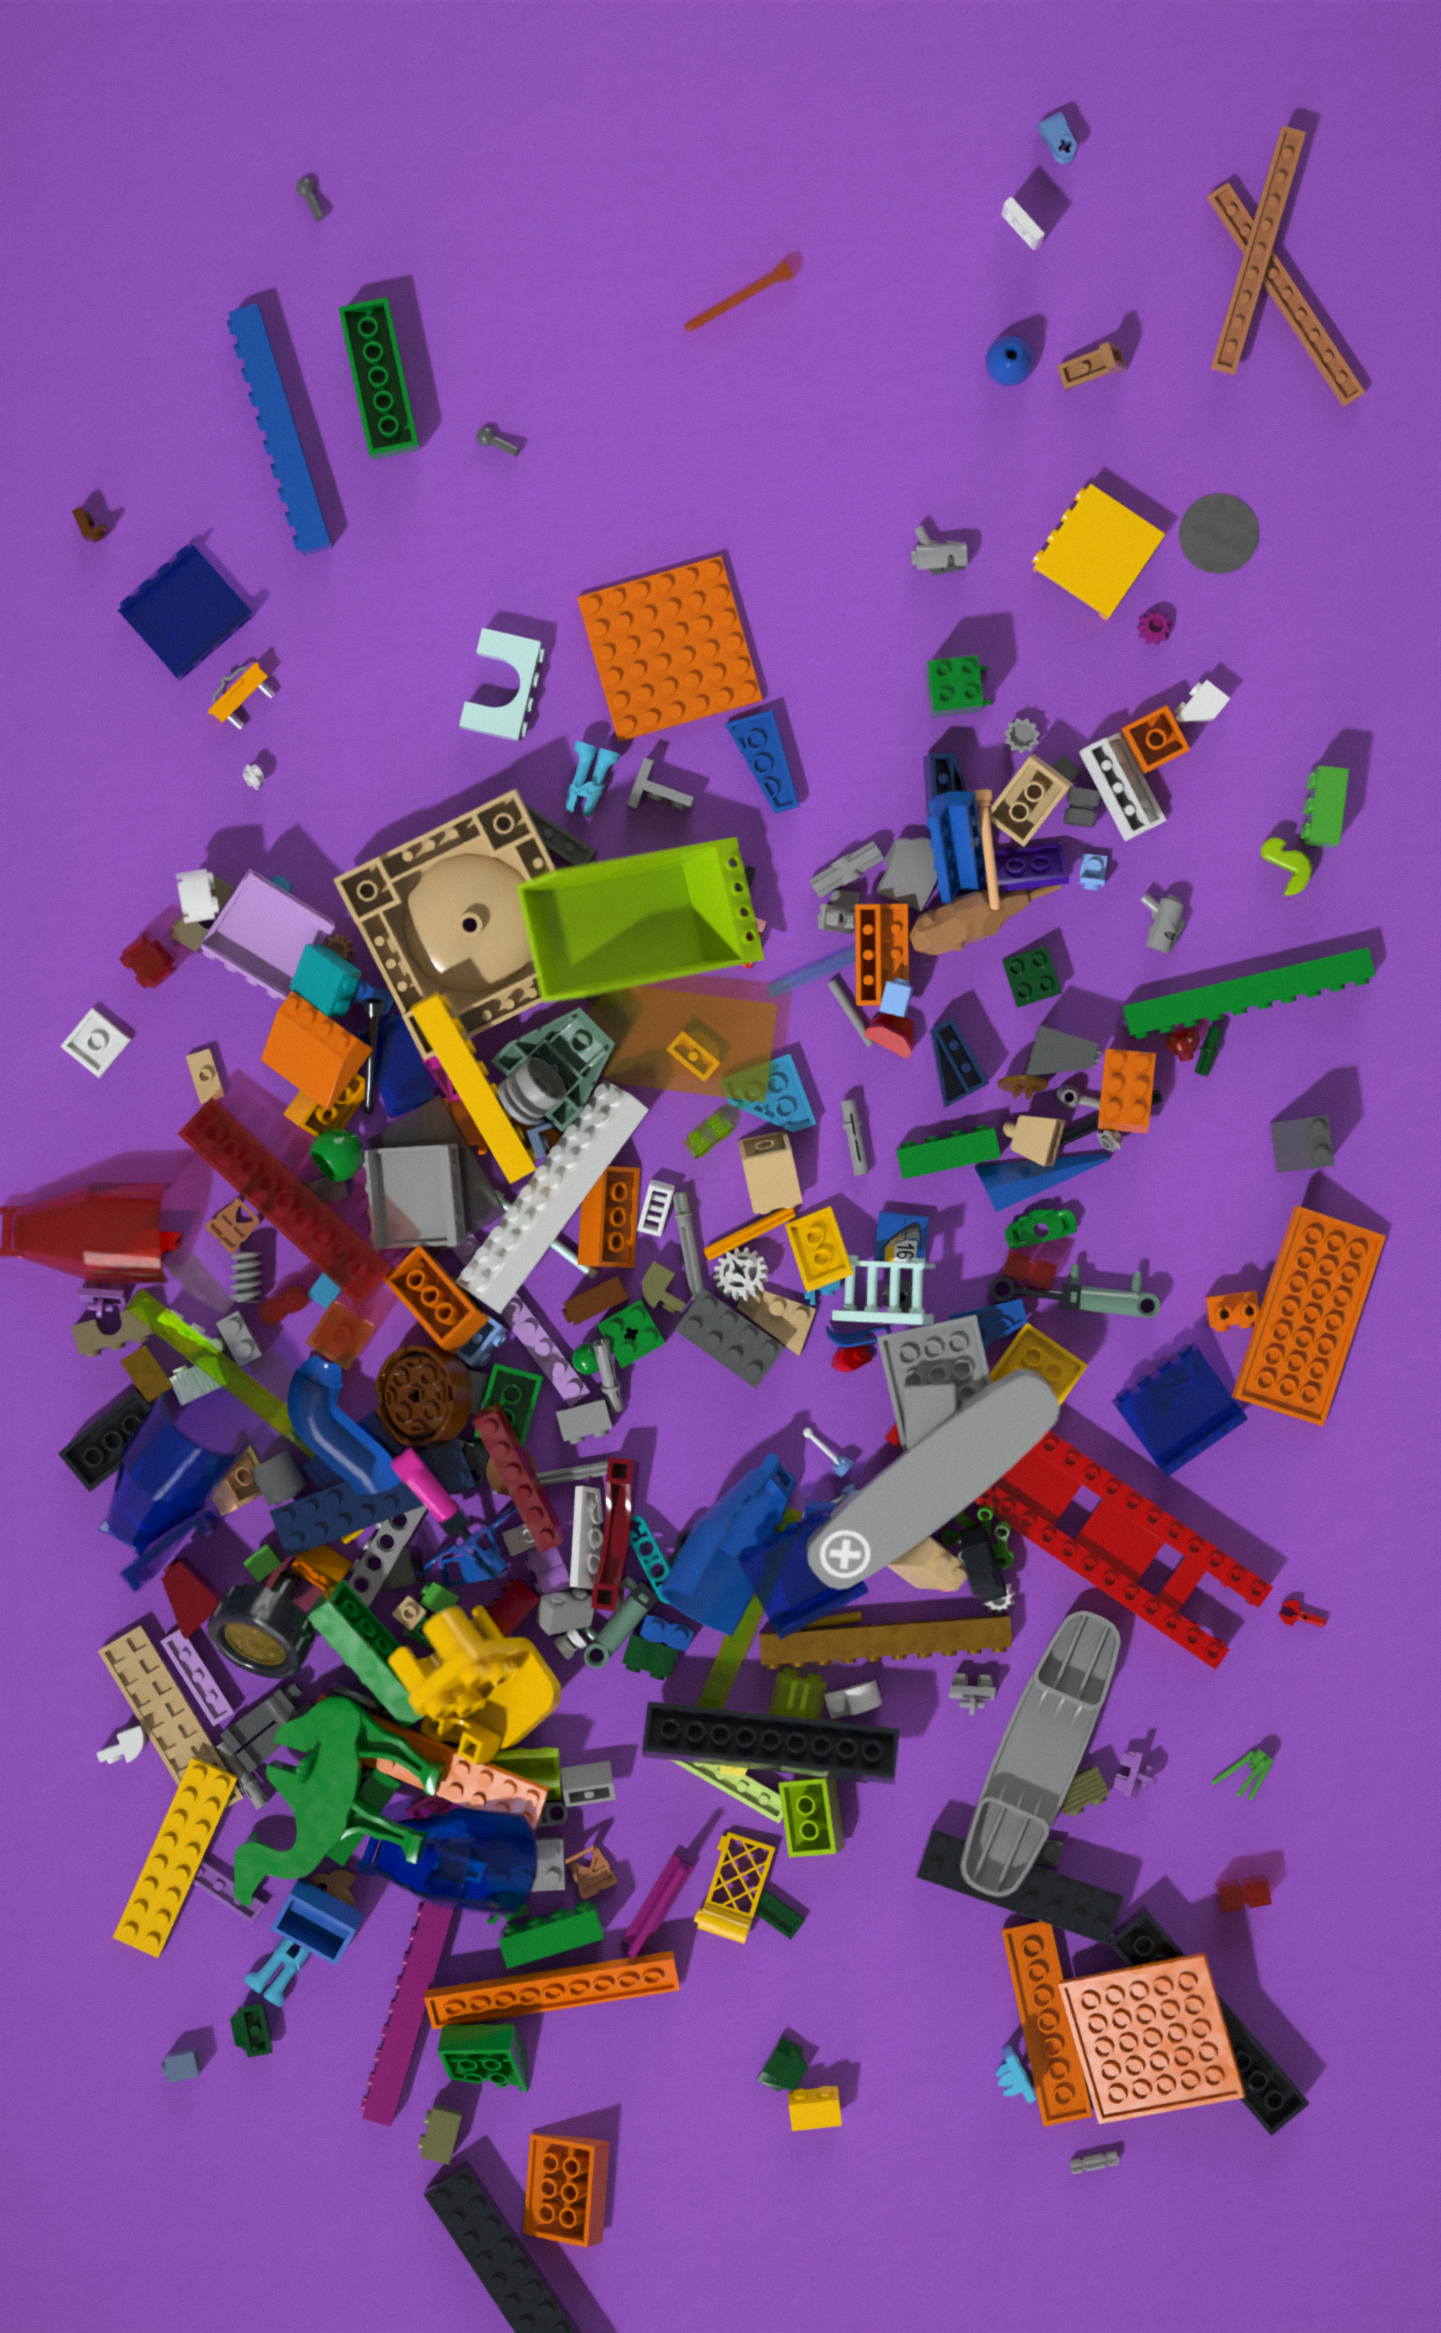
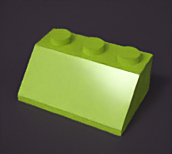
(811, 1816)

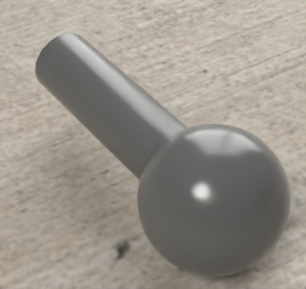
(306, 188)
(486, 437)

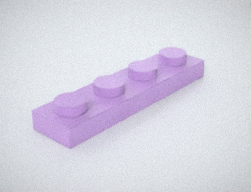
(198, 1677)

